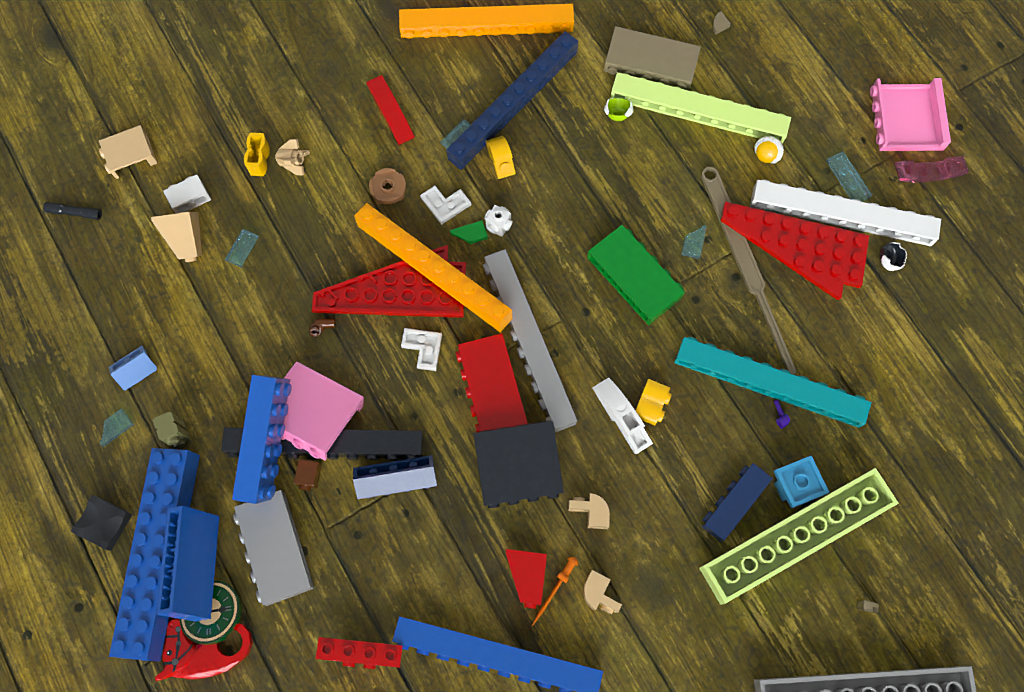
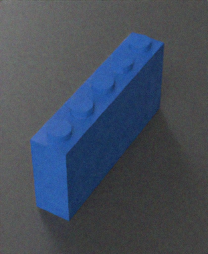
(188, 564)

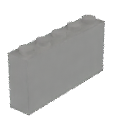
(273, 549)

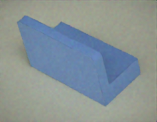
(132, 368)

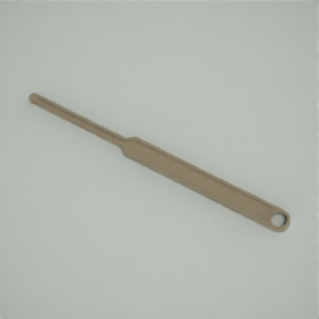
(746, 263)

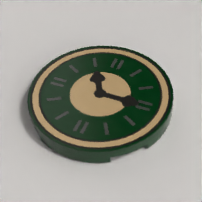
(224, 617)

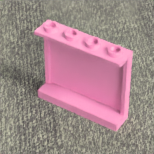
(910, 116)
(317, 410)

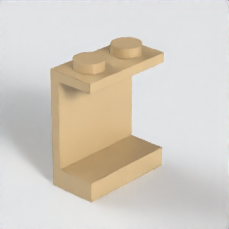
(126, 149)

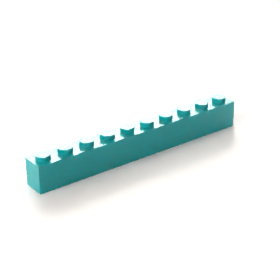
(773, 382)

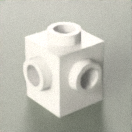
(498, 220)

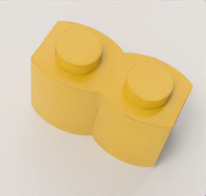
(256, 154)
(652, 402)

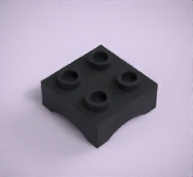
(101, 523)

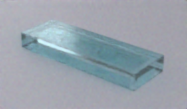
(849, 177)

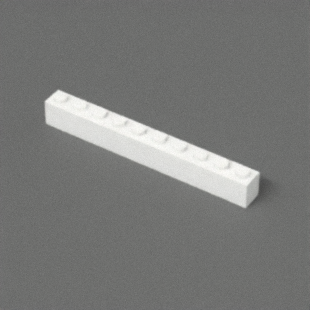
(846, 212)

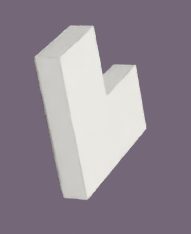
(444, 208)
(427, 343)

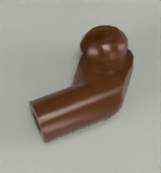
(320, 325)

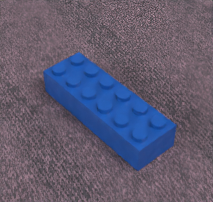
(261, 439)

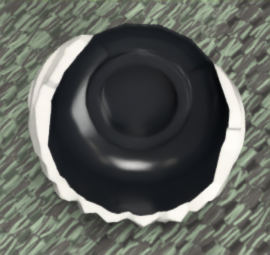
(892, 256)

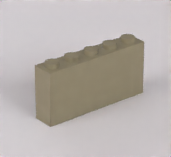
(652, 58)

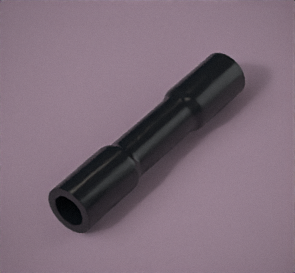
(85, 212)

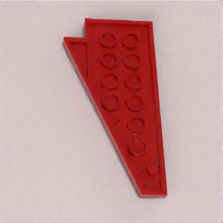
(813, 250)
(391, 291)

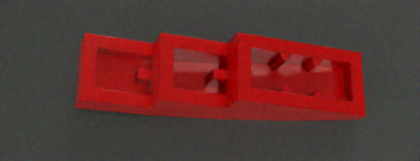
(390, 110)

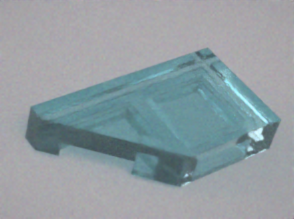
(115, 426)

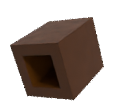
(307, 475)

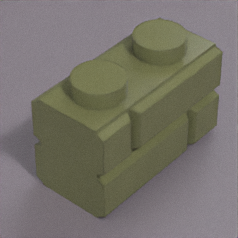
(171, 430)

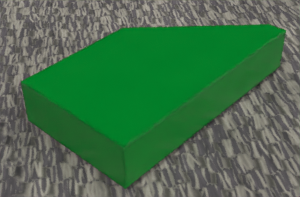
(471, 233)

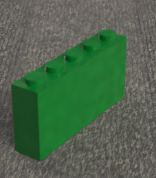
(635, 274)

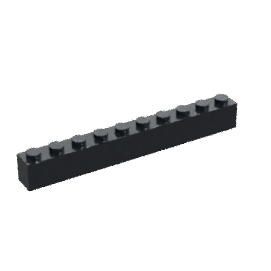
(349, 444)

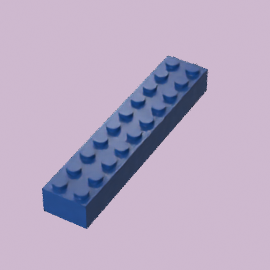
(168, 484)

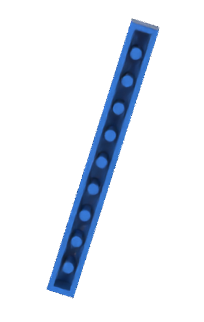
(496, 656)

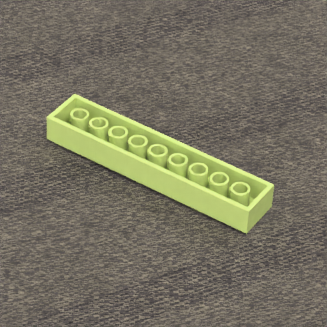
(798, 536)

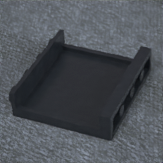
(518, 463)

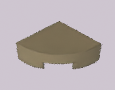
(720, 23)
(867, 606)

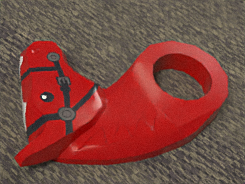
(196, 661)

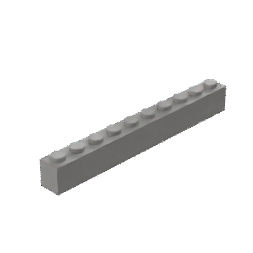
(530, 342)

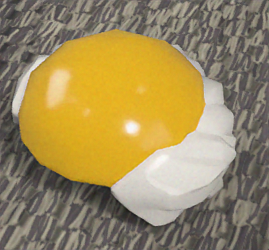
(769, 149)

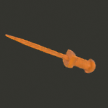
(563, 577)

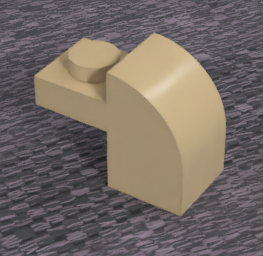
(597, 510)
(594, 590)

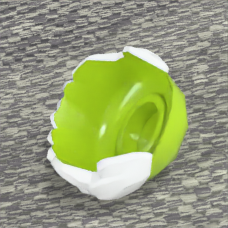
(618, 109)

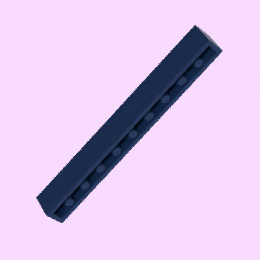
(512, 100)

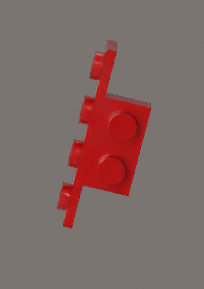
(359, 652)

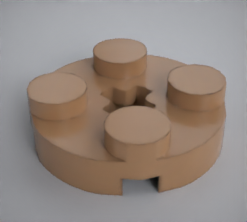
(389, 196)

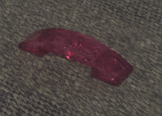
(931, 171)

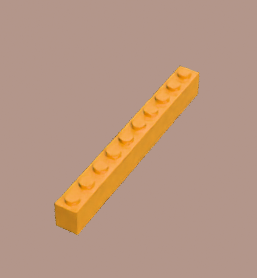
(486, 20)
(434, 267)

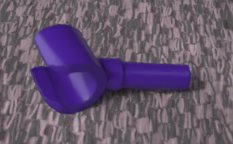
(784, 419)

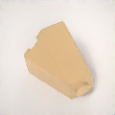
(181, 234)

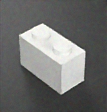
(187, 194)

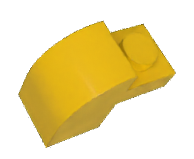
(501, 156)

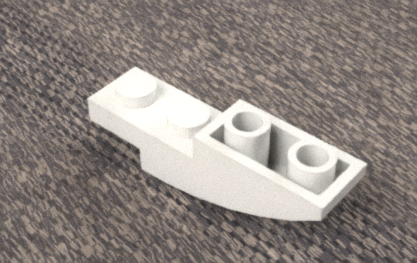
(623, 414)

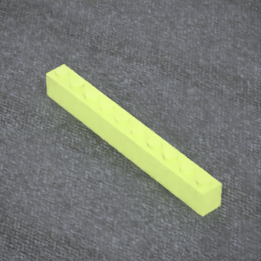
(700, 107)

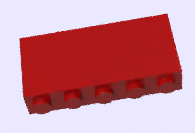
(490, 383)

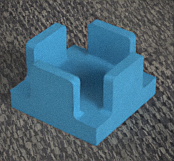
(800, 482)

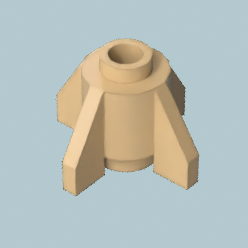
(291, 157)

